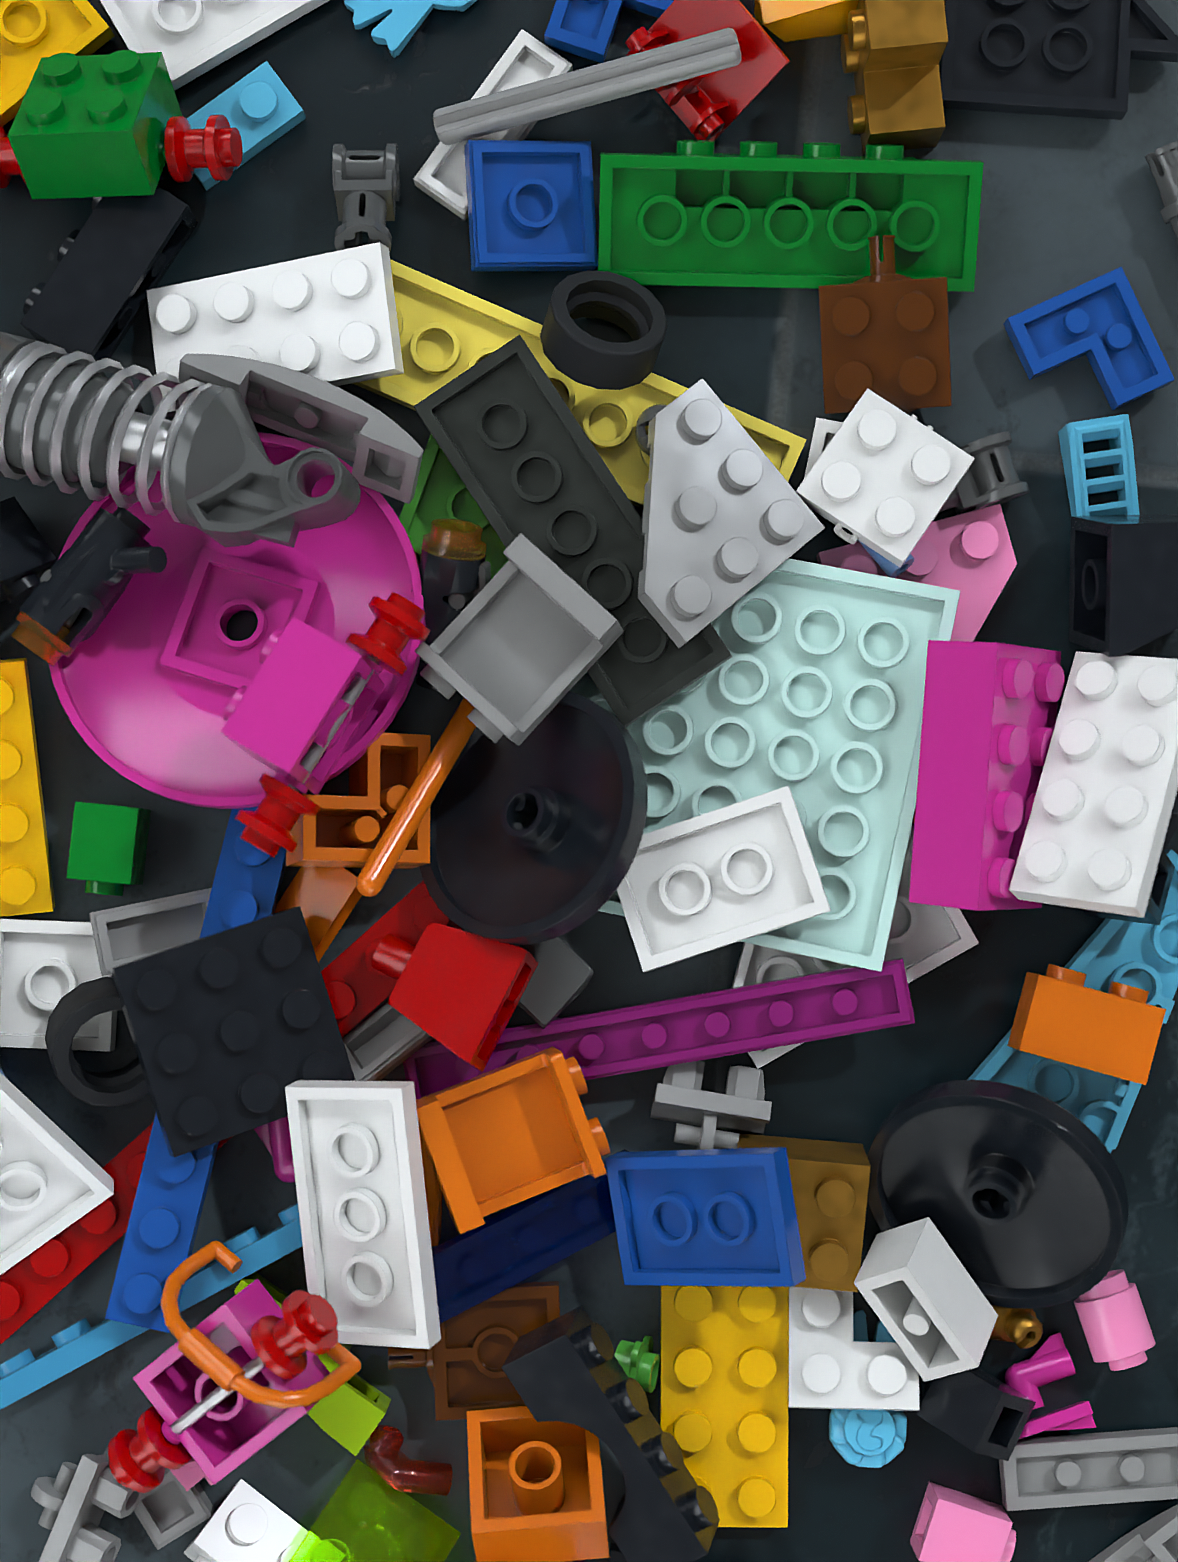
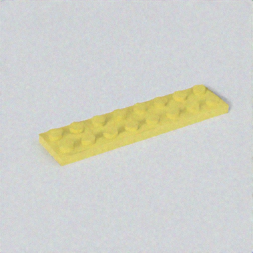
(452, 330)

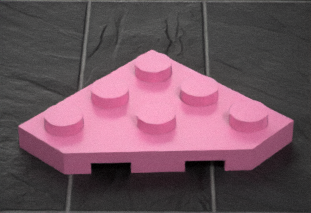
(956, 553)

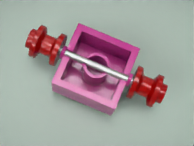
(309, 708)
(198, 1416)

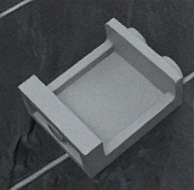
(519, 644)

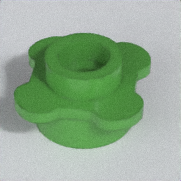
(640, 1362)

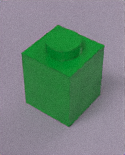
(108, 847)

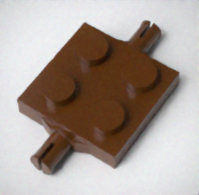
(886, 337)
(474, 1347)

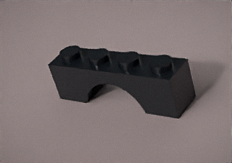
(573, 1377)

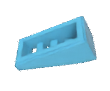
(1120, 455)

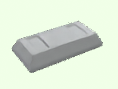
(147, 927)
(382, 1043)

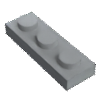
(1091, 1469)

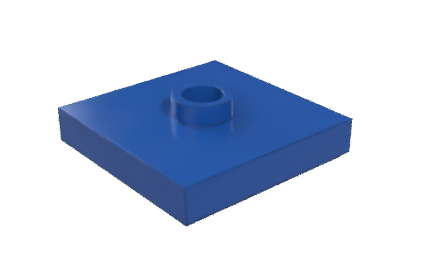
(530, 205)

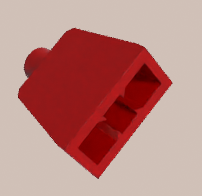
(456, 986)

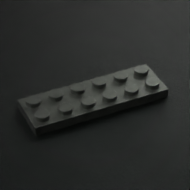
(547, 481)

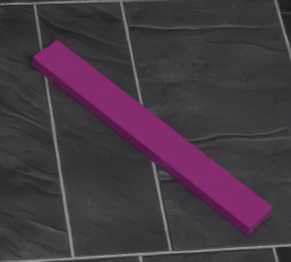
(693, 1026)

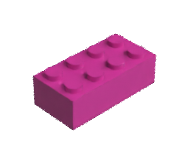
(980, 768)

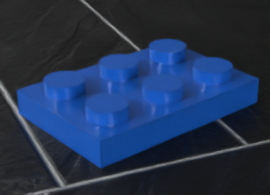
(706, 1217)

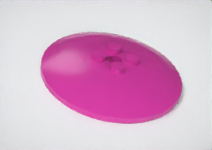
(161, 663)

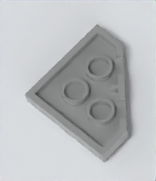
(711, 515)

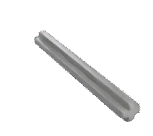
(588, 86)

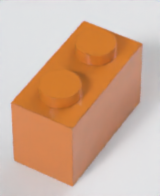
(1086, 1026)

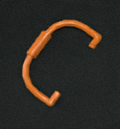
(221, 1366)

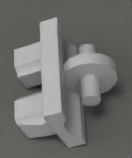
(738, 1110)
(75, 1508)

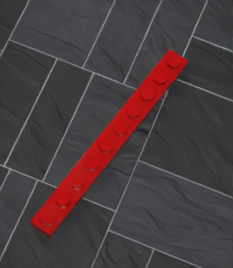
(353, 993)

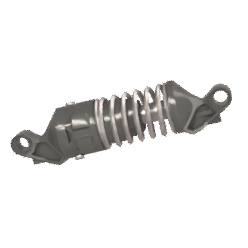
(79, 426)

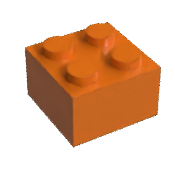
(534, 1489)

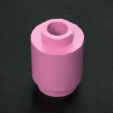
(1115, 1322)

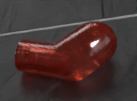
(399, 1470)

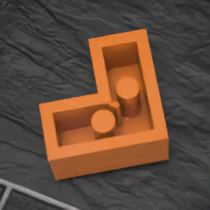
(352, 825)

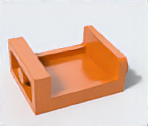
(510, 1135)

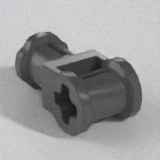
(365, 194)
(990, 477)

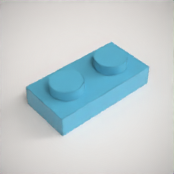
(259, 110)

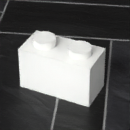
(926, 1299)

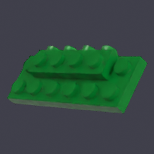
(785, 217)

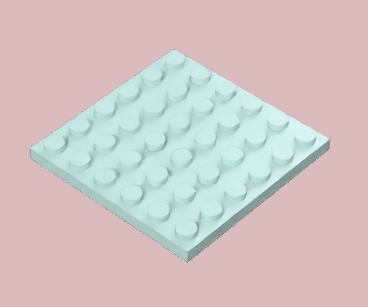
(814, 701)

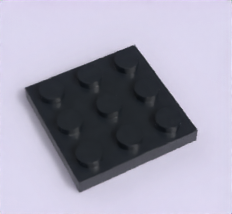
(230, 1028)

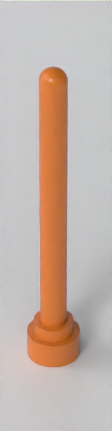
(416, 802)

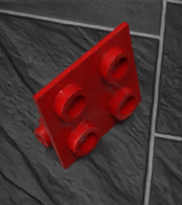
(715, 99)

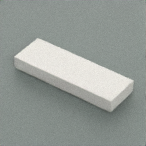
(522, 63)

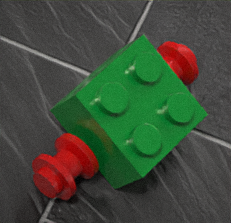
(109, 130)

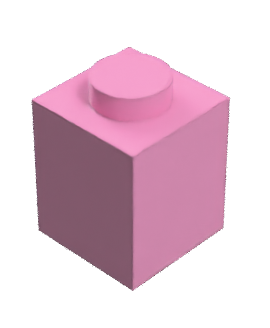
(961, 1528)

